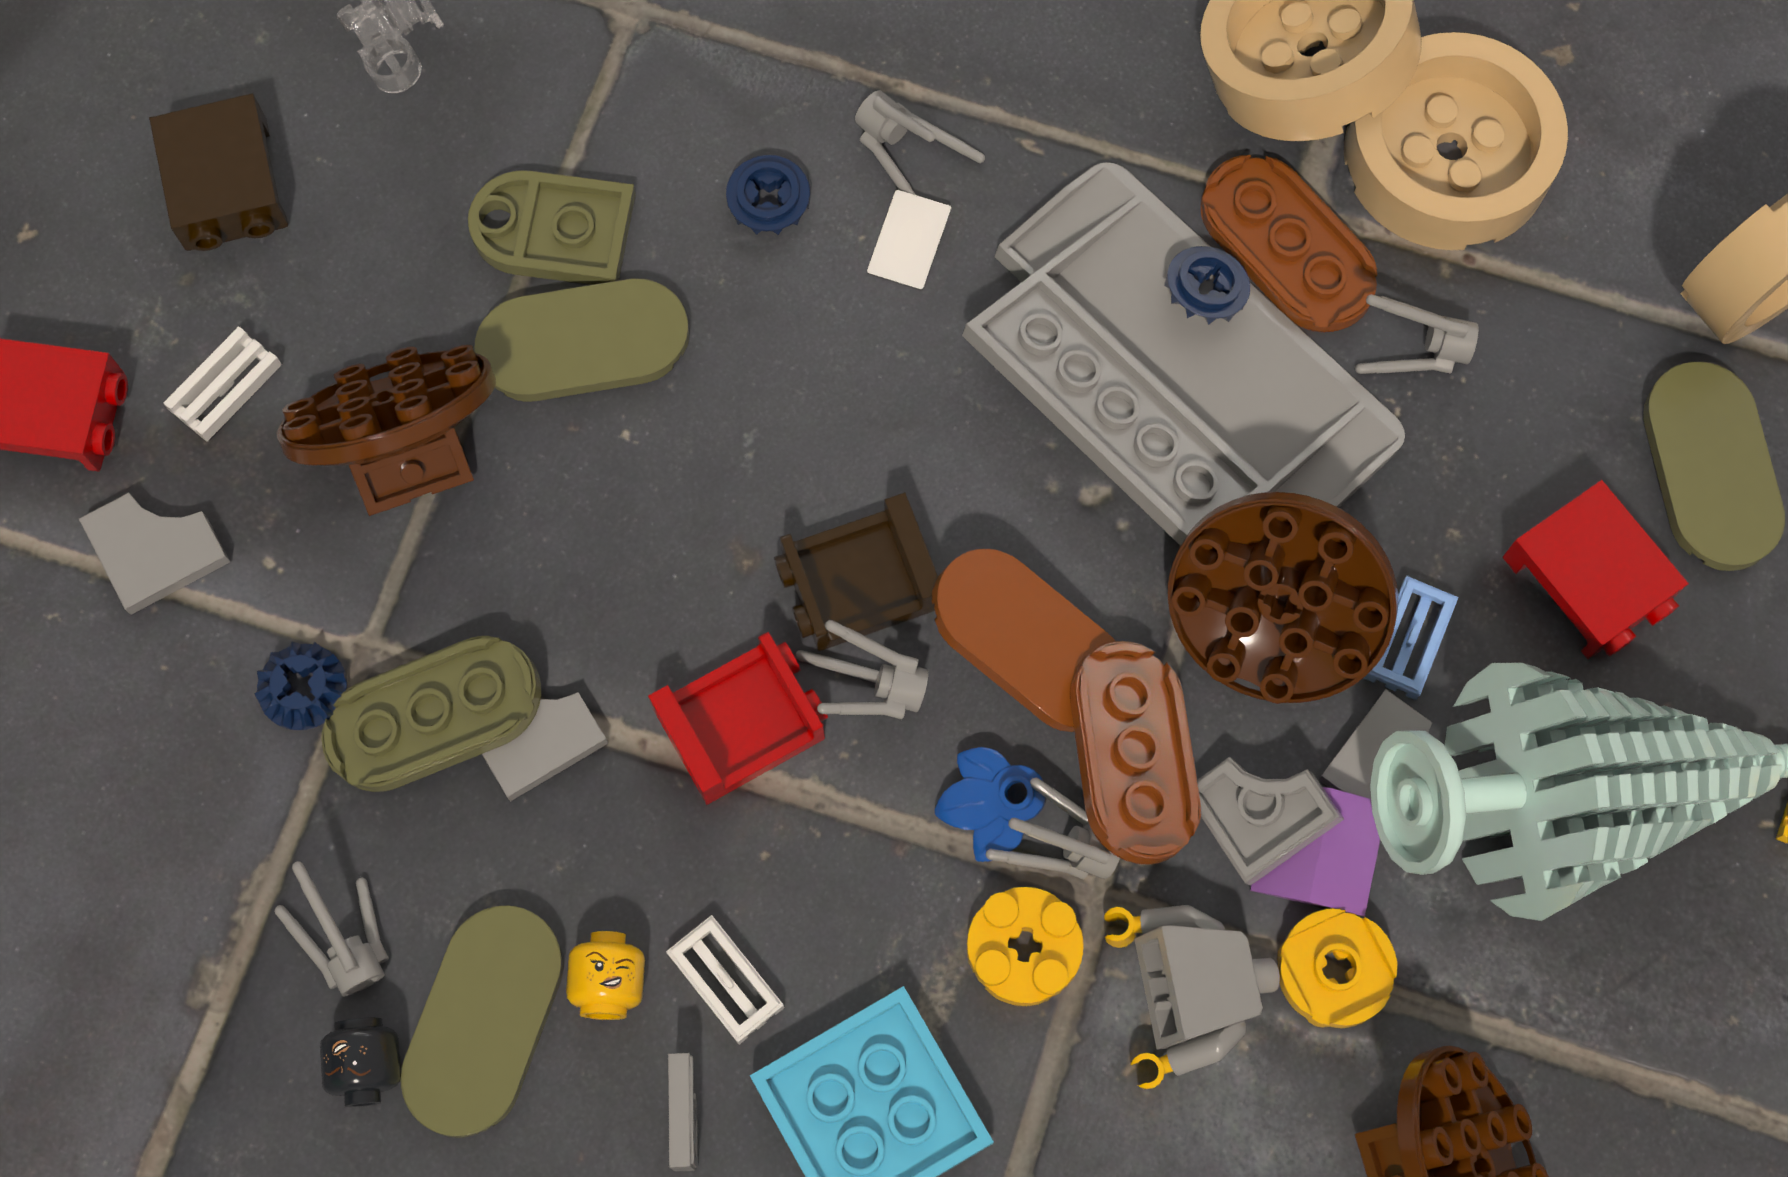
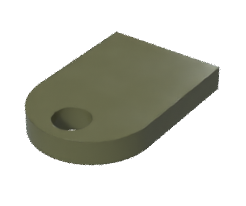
(556, 226)

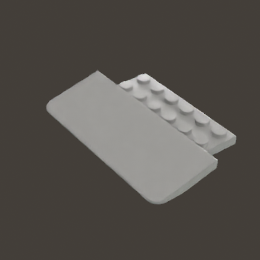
(1162, 398)

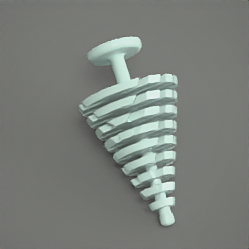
(1576, 781)

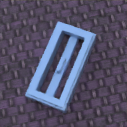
(1394, 678)

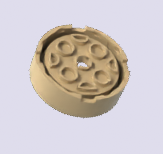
(1295, 97)
(1504, 124)
(1744, 276)

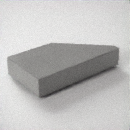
(682, 1114)

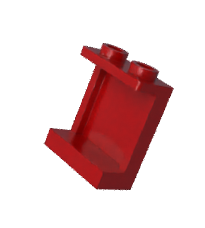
(59, 401)
(1599, 569)
(740, 719)

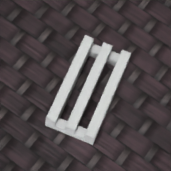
(216, 377)
(755, 1017)

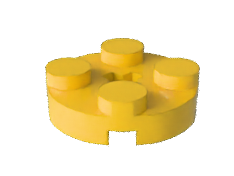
(1046, 972)
(1323, 999)

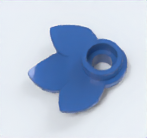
(983, 803)

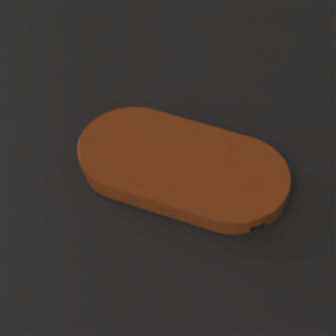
(1289, 242)
(1015, 630)
(1134, 753)

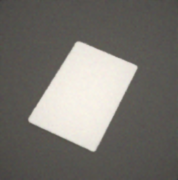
(909, 239)

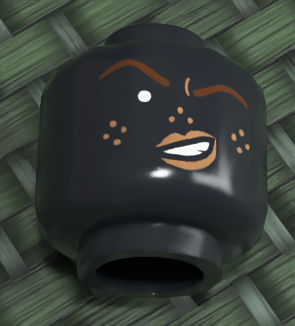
(360, 1061)

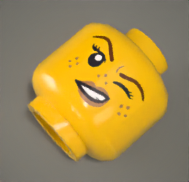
(605, 976)

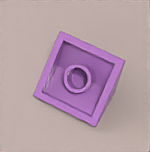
(1336, 866)

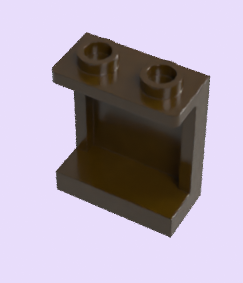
(217, 173)
(859, 574)

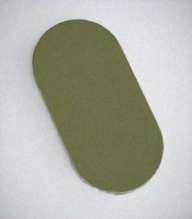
(583, 339)
(1713, 466)
(431, 713)
(482, 1021)

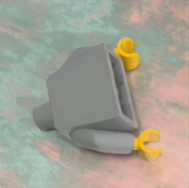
(1195, 984)

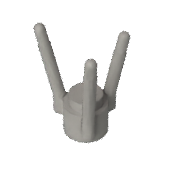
(889, 121)
(1447, 337)
(899, 685)
(1080, 846)
(351, 962)

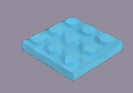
(872, 1098)

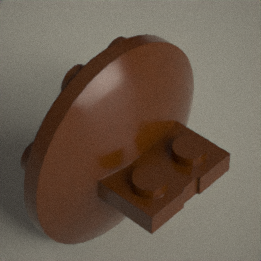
(392, 429)
(1283, 597)
(1450, 1123)

